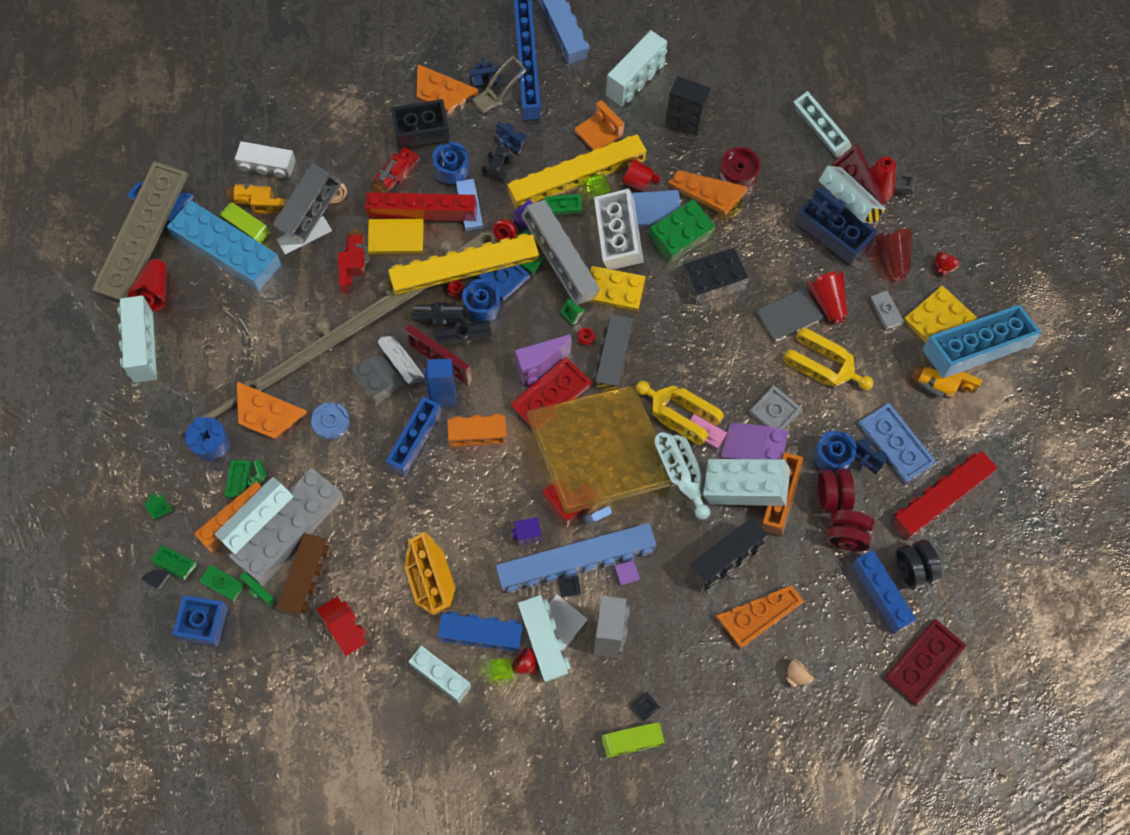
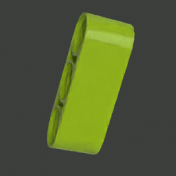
(244, 222)
(633, 739)

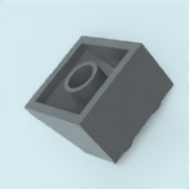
(378, 378)

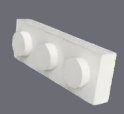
(401, 359)

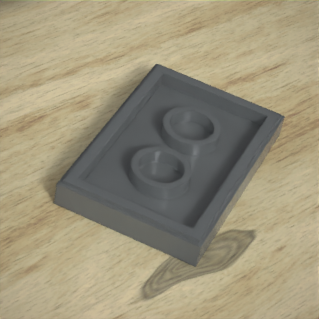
(789, 315)

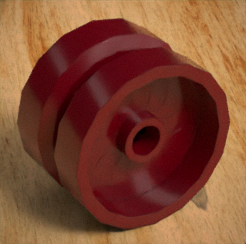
(740, 167)
(835, 490)
(850, 530)

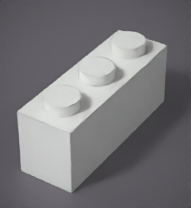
(265, 159)

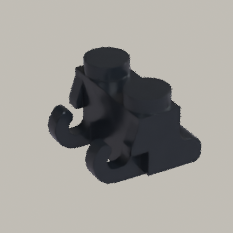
(495, 165)

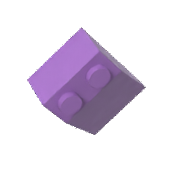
(540, 358)
(754, 442)

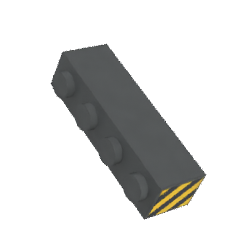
(614, 353)

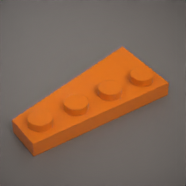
(708, 191)
(756, 617)

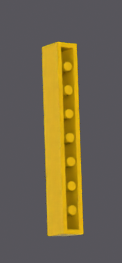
(576, 171)
(463, 264)

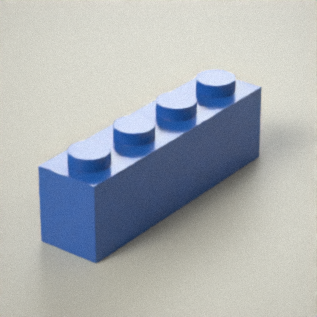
(441, 382)
(413, 436)
(883, 592)
(480, 632)

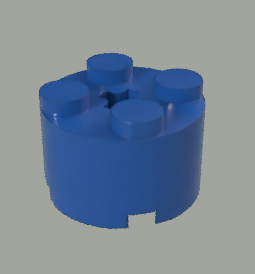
(450, 163)
(482, 300)
(207, 439)
(833, 442)

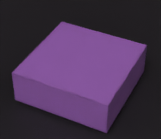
(627, 573)

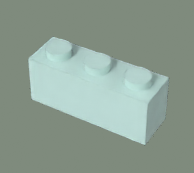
(440, 674)

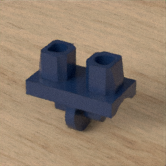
(481, 71)
(508, 138)
(826, 204)
(868, 457)

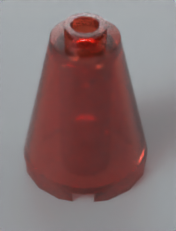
(896, 252)

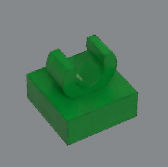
(571, 311)
(157, 506)

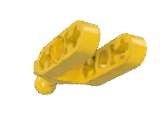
(819, 371)
(686, 400)

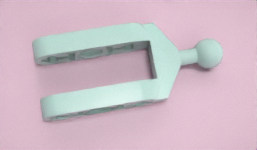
(690, 488)

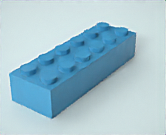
(224, 245)
(981, 341)

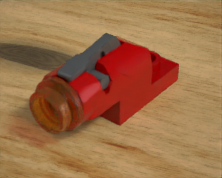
(394, 171)
(352, 260)

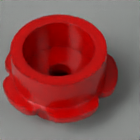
(455, 284)
(585, 332)

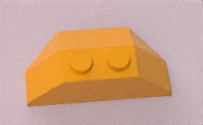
(428, 574)

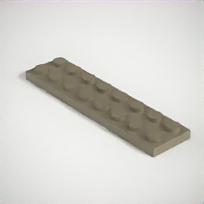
(140, 231)

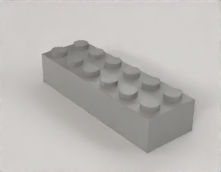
(283, 533)

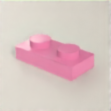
(716, 434)

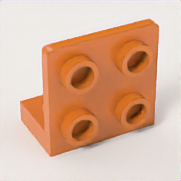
(601, 128)

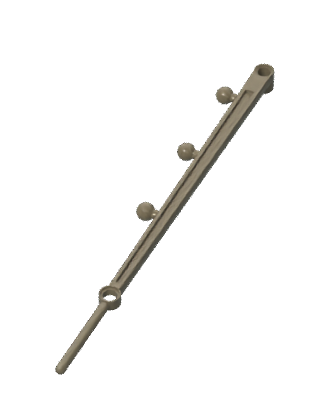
(343, 331)

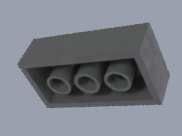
(307, 203)

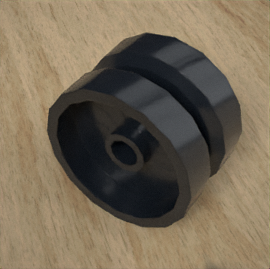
(918, 564)

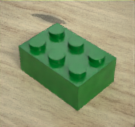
(681, 231)

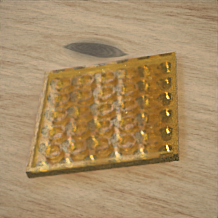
(599, 448)

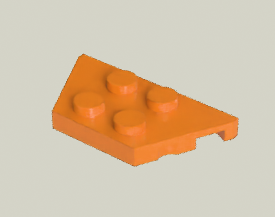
(437, 86)
(264, 412)

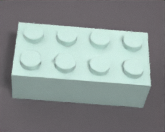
(636, 68)
(137, 339)
(747, 482)

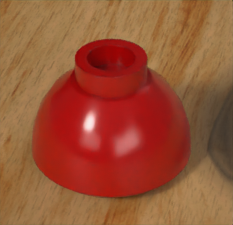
(504, 229)
(946, 263)
(525, 662)

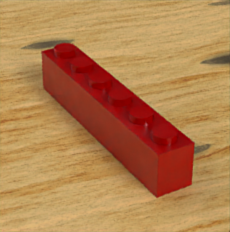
(421, 206)
(944, 495)

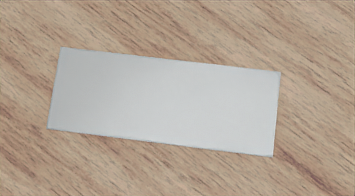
(289, 244)

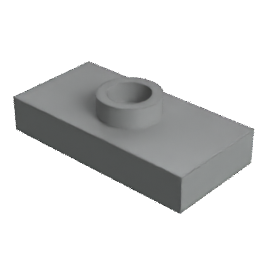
(886, 310)

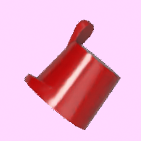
(639, 175)

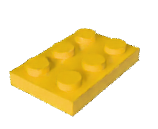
(618, 288)

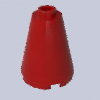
(885, 175)
(151, 284)
(831, 295)

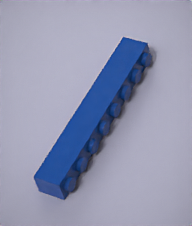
(527, 55)

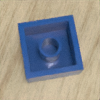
(200, 621)

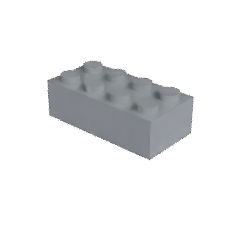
(611, 626)

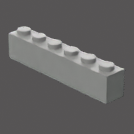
(560, 252)

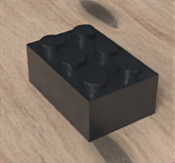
(687, 105)
(420, 123)
(714, 276)

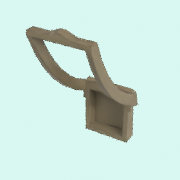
(488, 99)

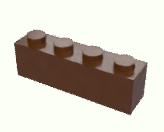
(303, 576)

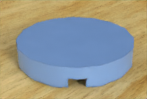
(330, 420)

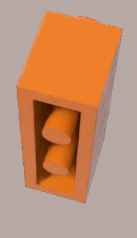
(477, 430)

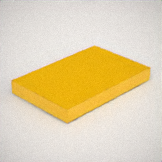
(395, 236)

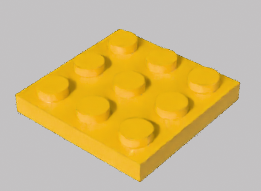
(937, 314)

